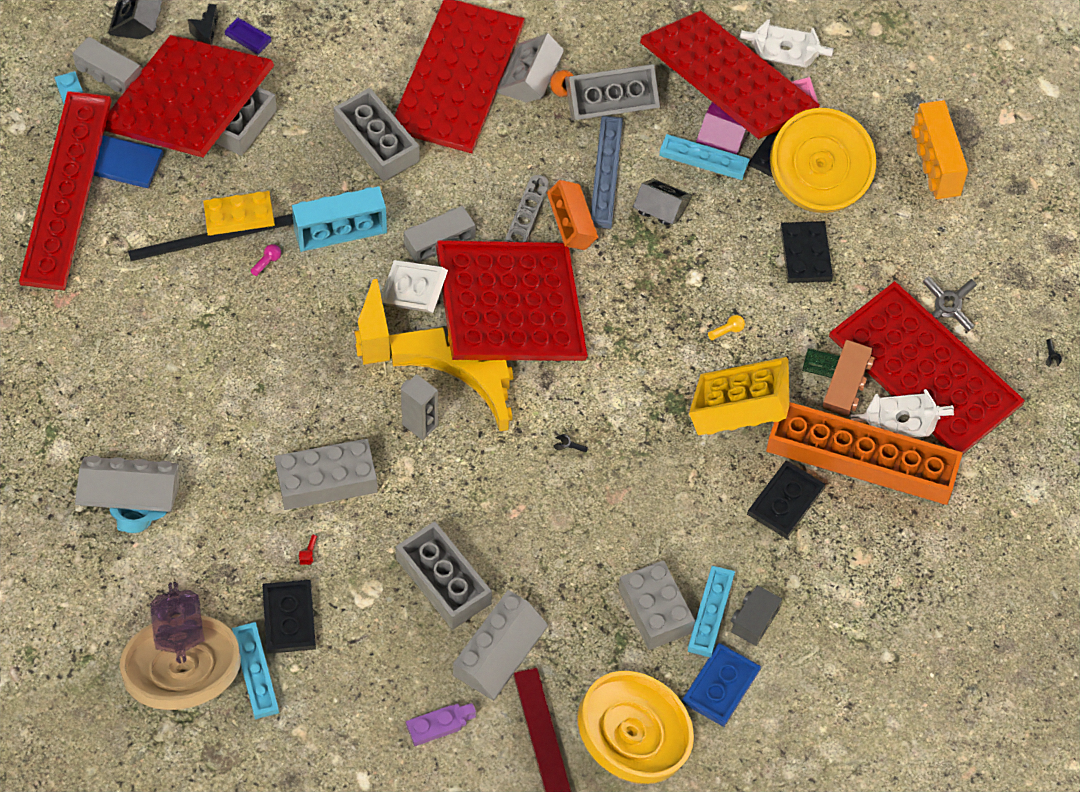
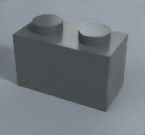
(755, 615)

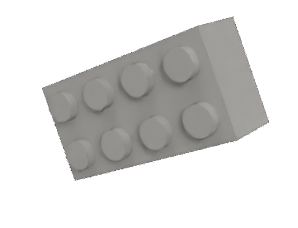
(612, 92)
(376, 134)
(326, 474)
(443, 575)

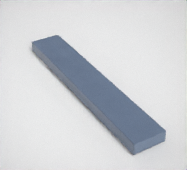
(606, 171)

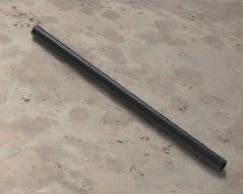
(202, 239)

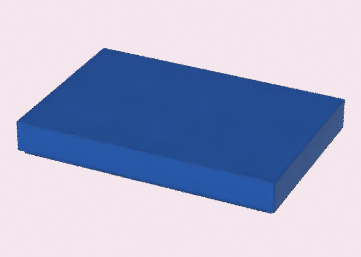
(127, 162)
(721, 684)

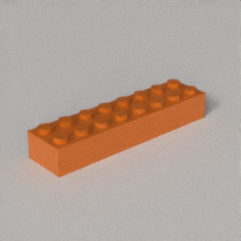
(866, 453)

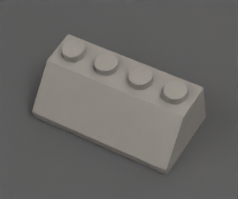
(127, 484)
(499, 645)

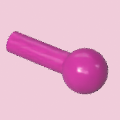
(271, 253)

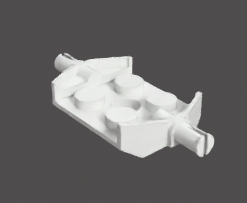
(770, 38)
(920, 407)

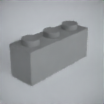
(106, 65)
(451, 226)
(419, 406)

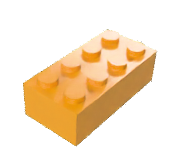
(939, 150)

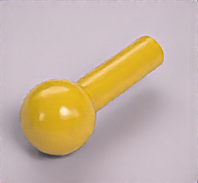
(735, 324)

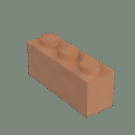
(848, 378)

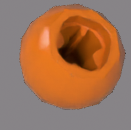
(558, 83)

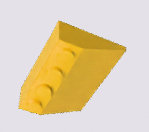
(741, 396)

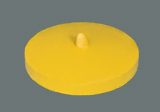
(823, 160)
(635, 727)

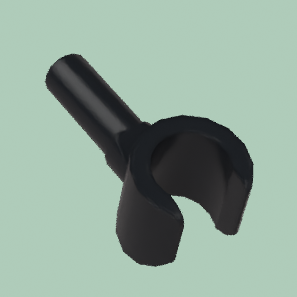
(1052, 354)
(566, 442)

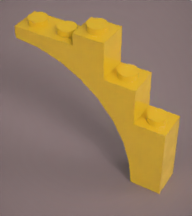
(432, 350)

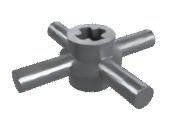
(949, 295)

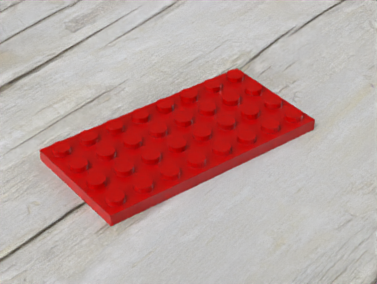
(728, 73)
(458, 74)
(922, 354)

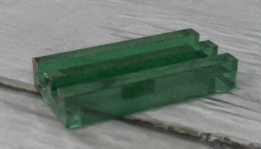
(820, 358)

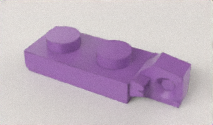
(439, 723)

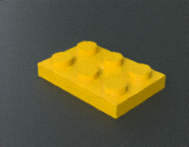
(238, 213)

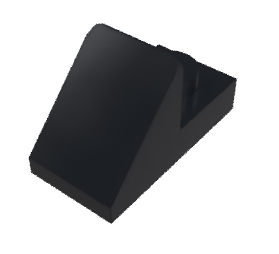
(205, 29)

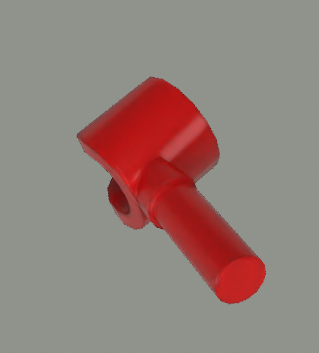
(306, 557)

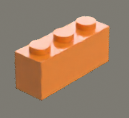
(572, 215)

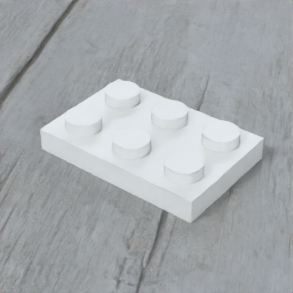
(413, 286)

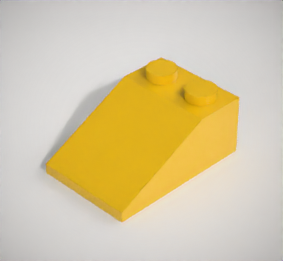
(372, 331)

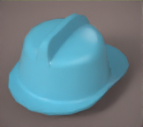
(134, 520)

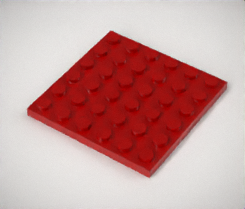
(187, 95)
(511, 301)

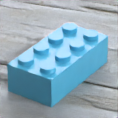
(339, 218)

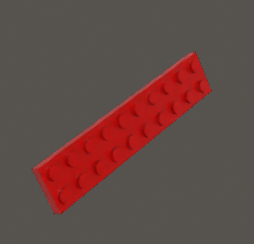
(65, 191)

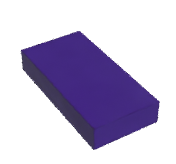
(247, 36)

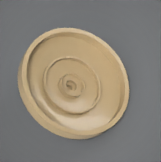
(163, 683)

